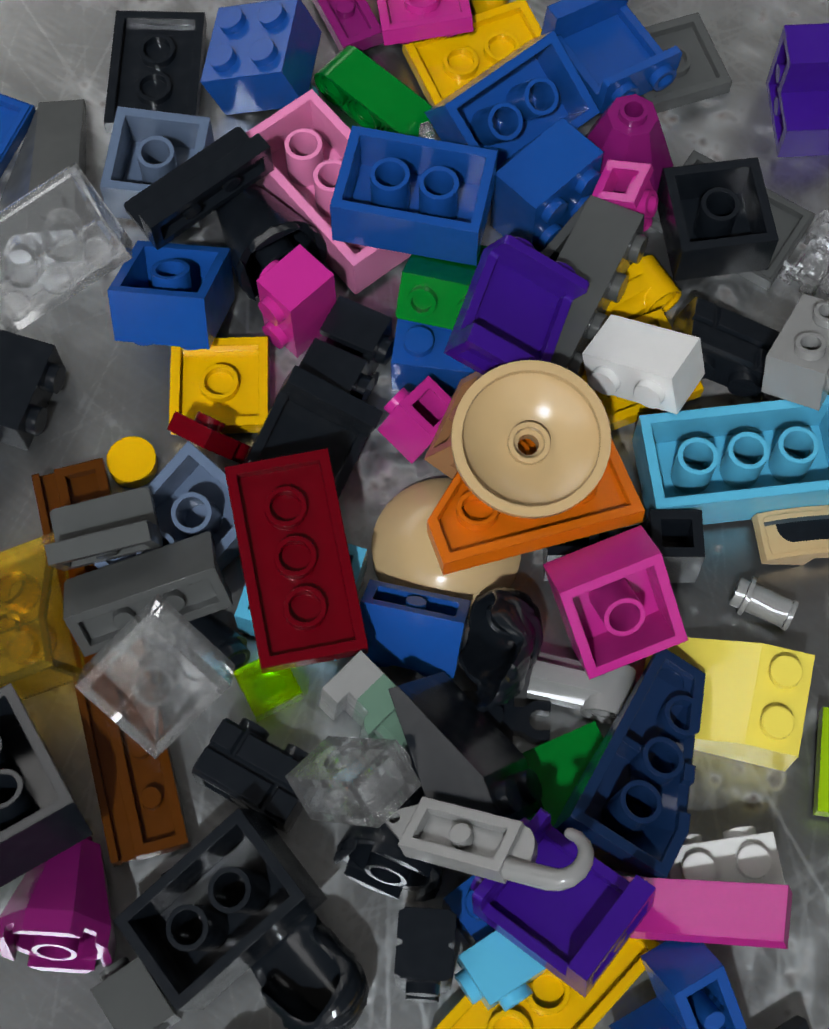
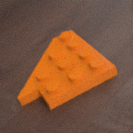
(473, 534)

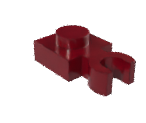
(208, 434)

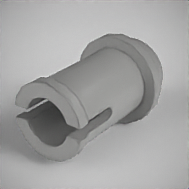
(763, 603)

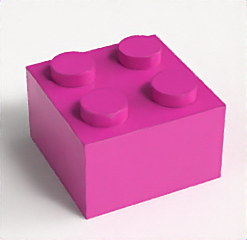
(616, 601)

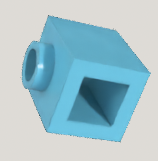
(497, 972)

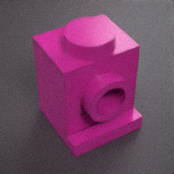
(632, 188)

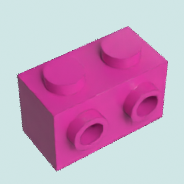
(295, 299)

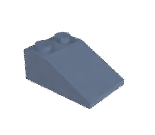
(191, 500)

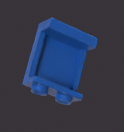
(611, 49)

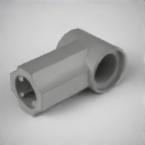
(568, 685)

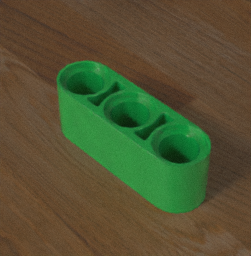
(371, 94)

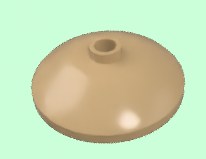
(536, 404)
(406, 556)

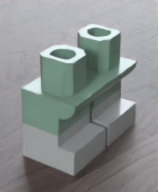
(364, 695)

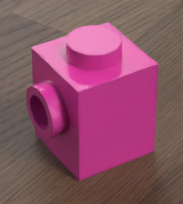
(415, 418)

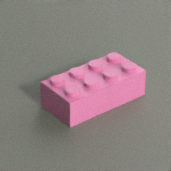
(306, 158)

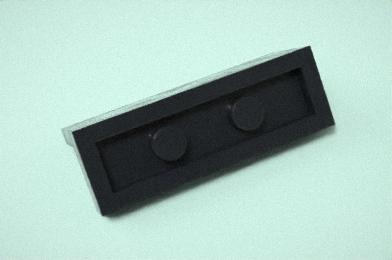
(200, 186)

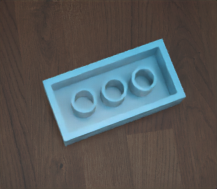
(734, 459)

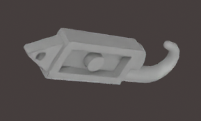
(484, 845)

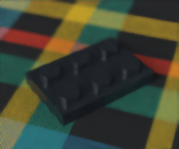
(156, 62)

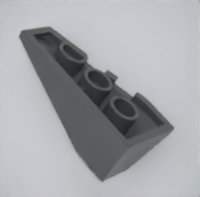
(51, 145)

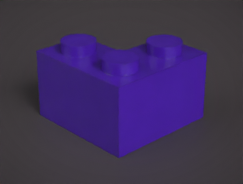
(800, 91)

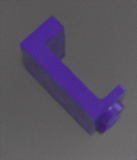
(513, 306)
(568, 930)

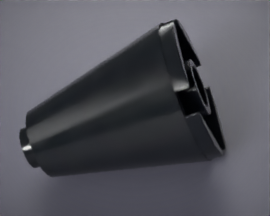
(263, 231)
(380, 864)

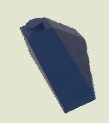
(641, 775)

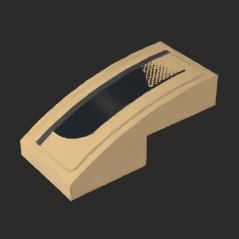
(792, 535)

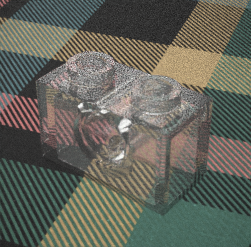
(354, 780)

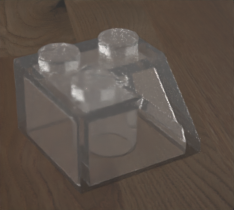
(156, 676)

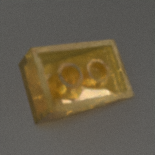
(34, 639)

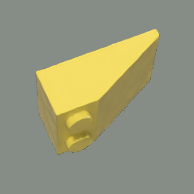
(750, 699)

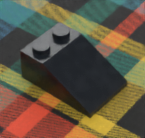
(462, 751)

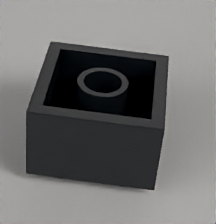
(716, 219)

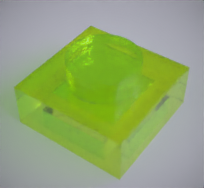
(267, 691)

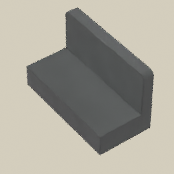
(103, 529)

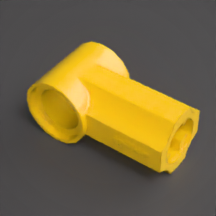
(646, 291)

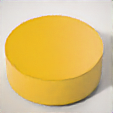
(132, 462)

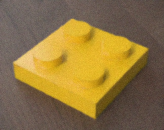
(223, 382)

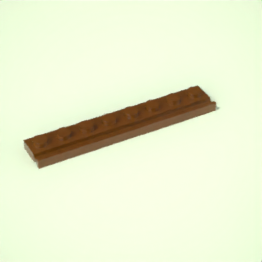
(133, 789)

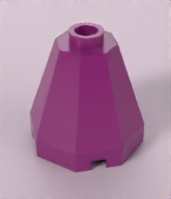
(632, 133)
(62, 913)

